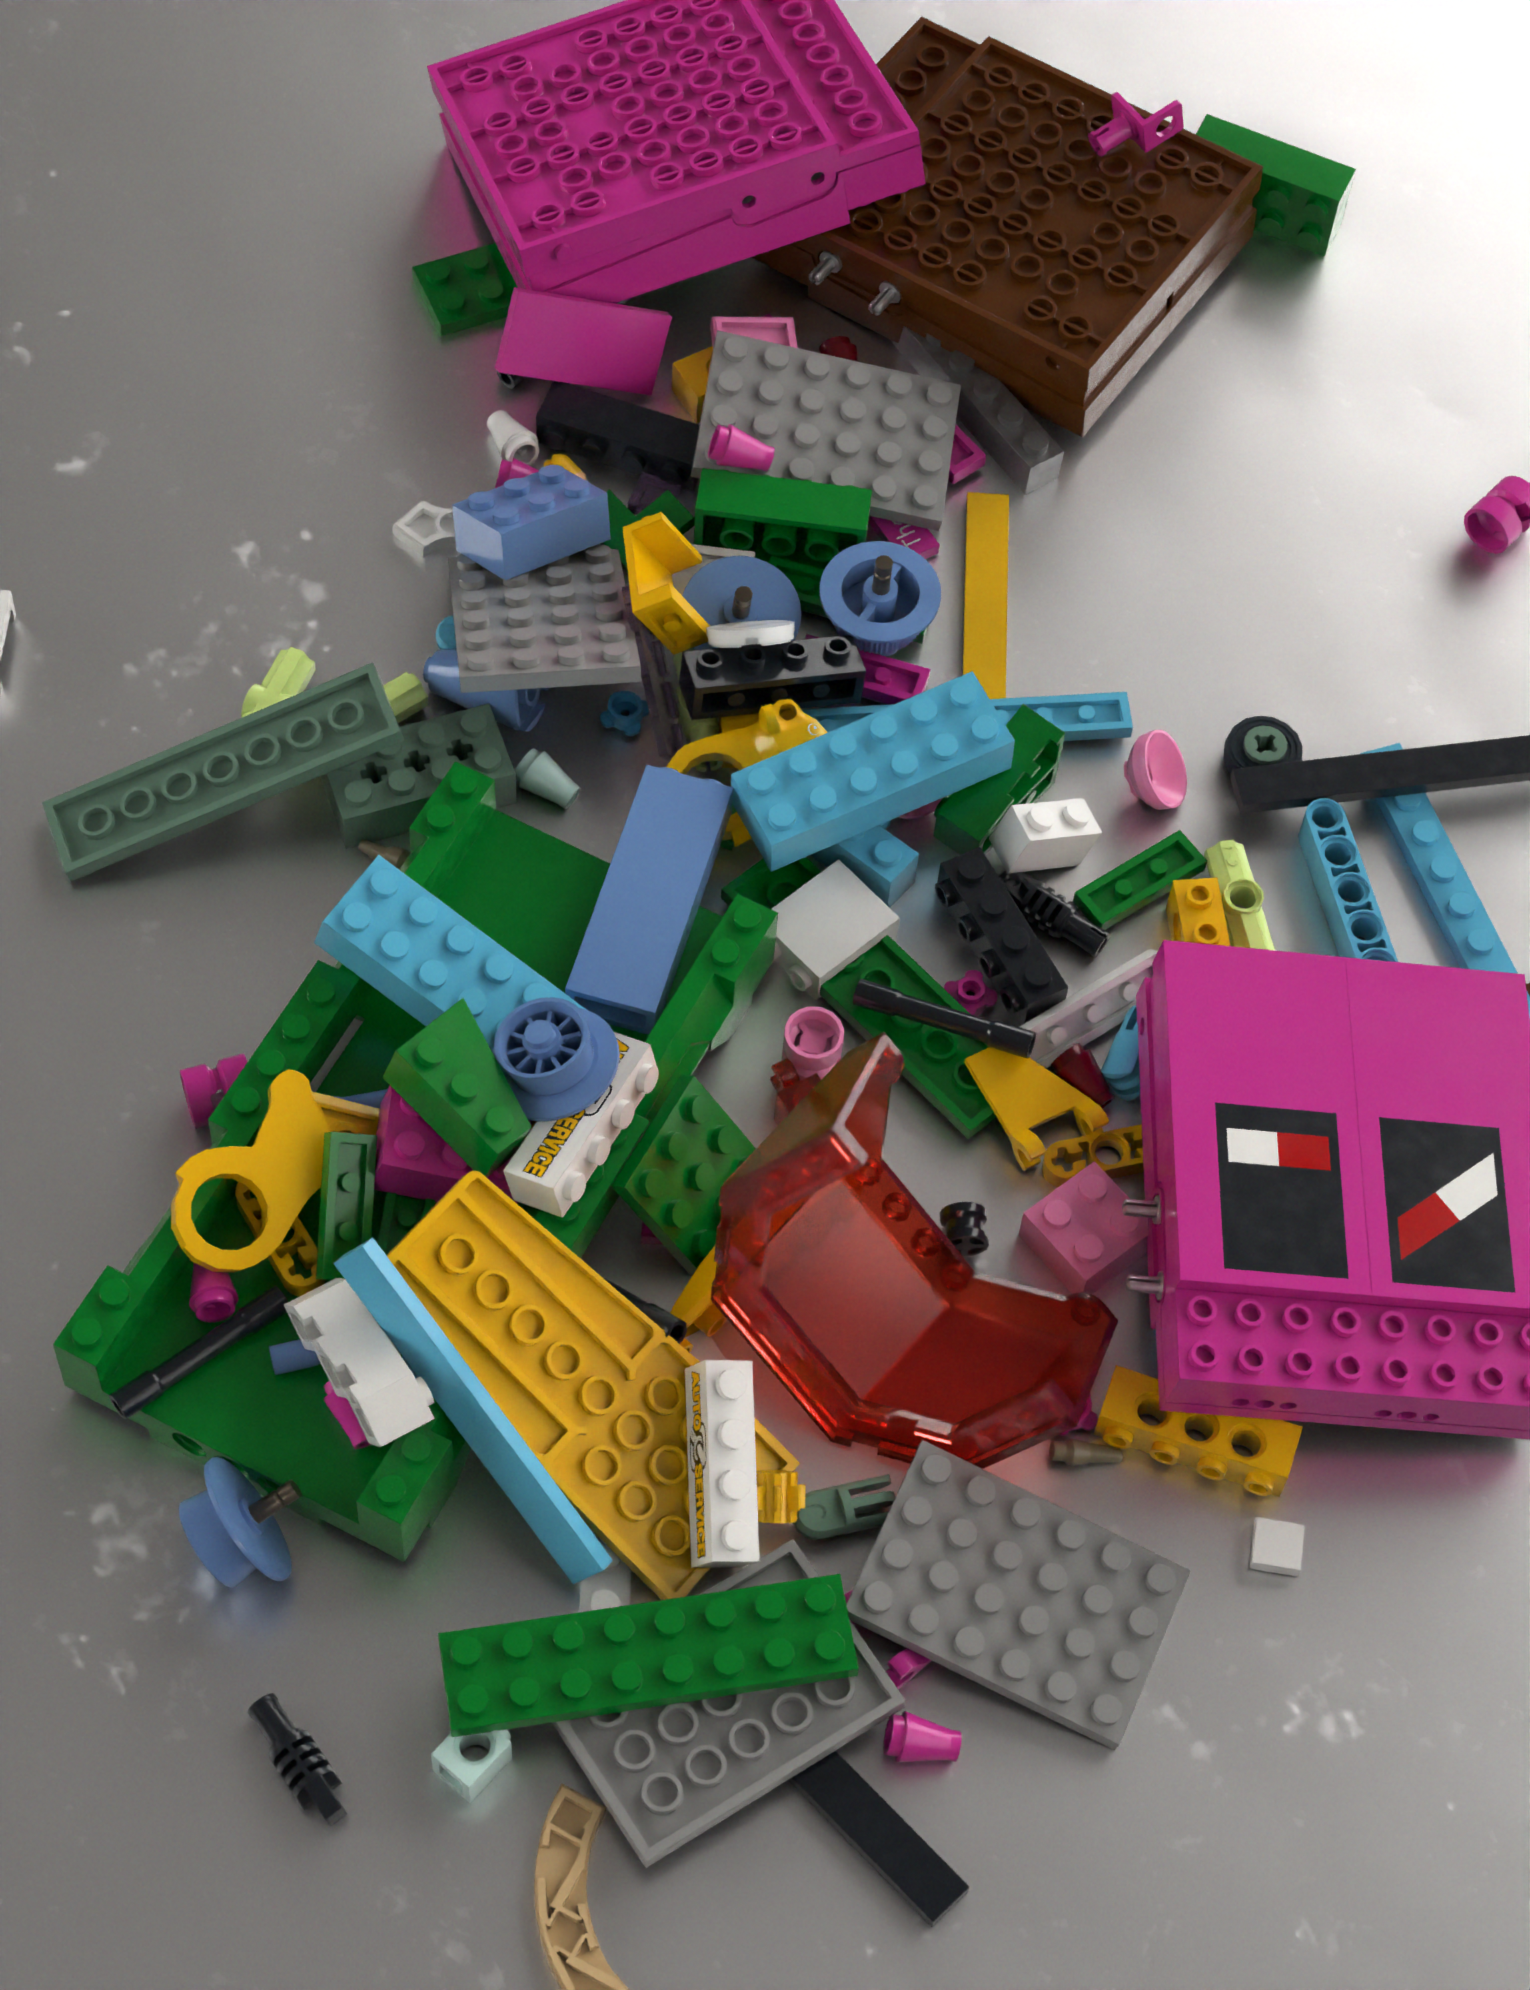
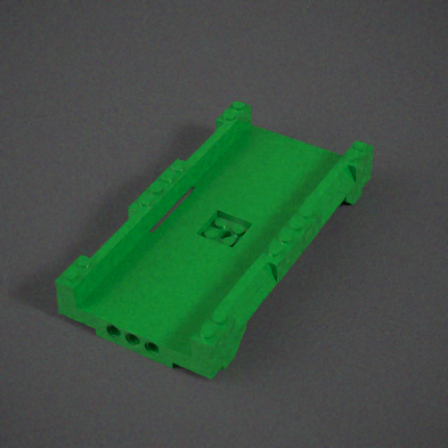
(274, 1428)

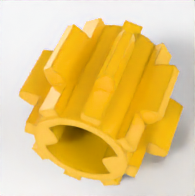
(779, 1496)

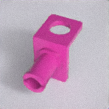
(1131, 125)

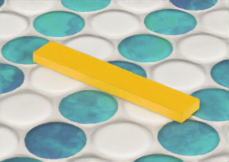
(986, 591)

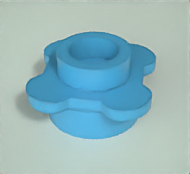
(629, 703)

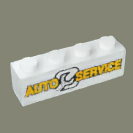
(563, 1153)
(721, 1464)

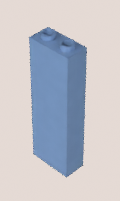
(650, 898)

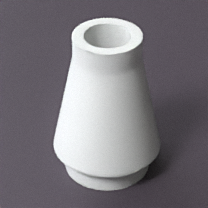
(513, 438)

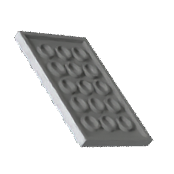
(835, 423)
(544, 626)
(1017, 1594)
(697, 1762)

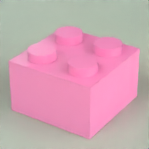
(1084, 1231)

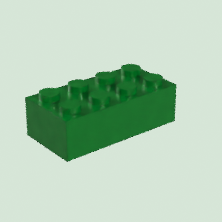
(1299, 191)
(780, 516)

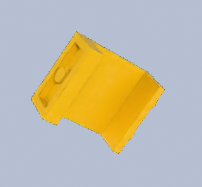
(652, 555)

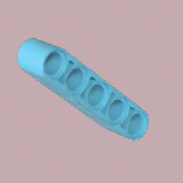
(1341, 882)

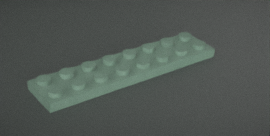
(222, 771)

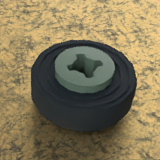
(1261, 732)

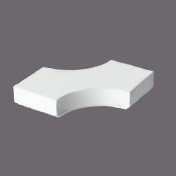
(426, 528)

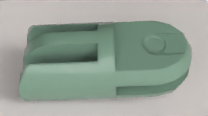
(833, 1512)

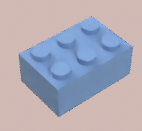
(531, 521)

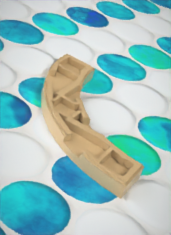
(562, 1894)

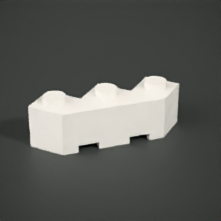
(361, 1362)

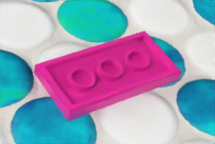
(582, 341)

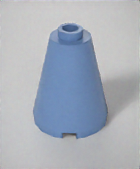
(511, 708)

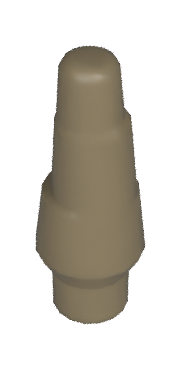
(392, 854)
(1082, 1452)

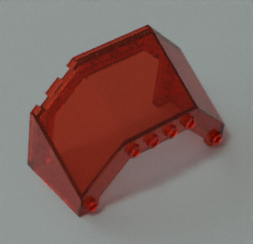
(874, 1306)

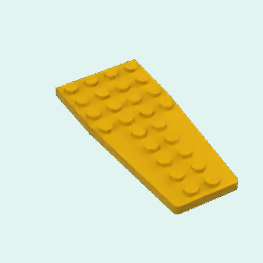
(571, 1371)

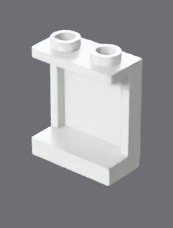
(829, 927)

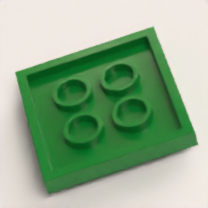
(679, 1171)

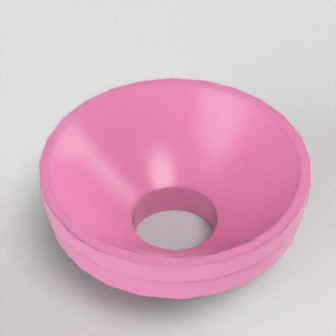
(1156, 770)

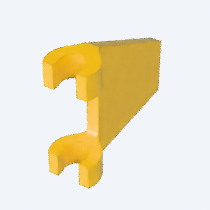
(1027, 1096)

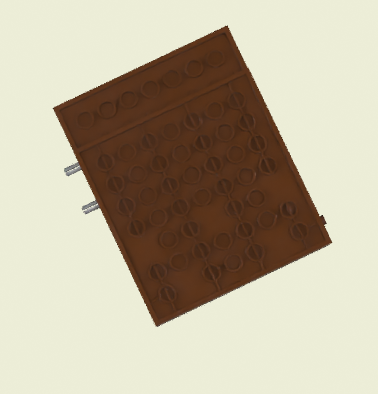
(1024, 237)

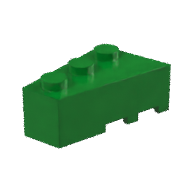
(973, 813)
(460, 1089)

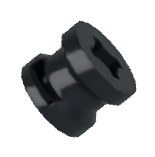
(964, 1227)

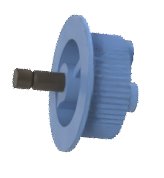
(880, 595)

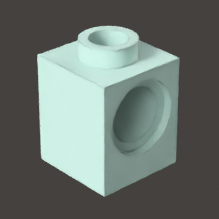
(468, 1776)

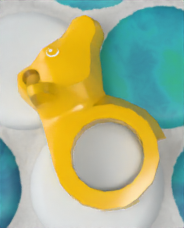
(777, 730)
(278, 1169)

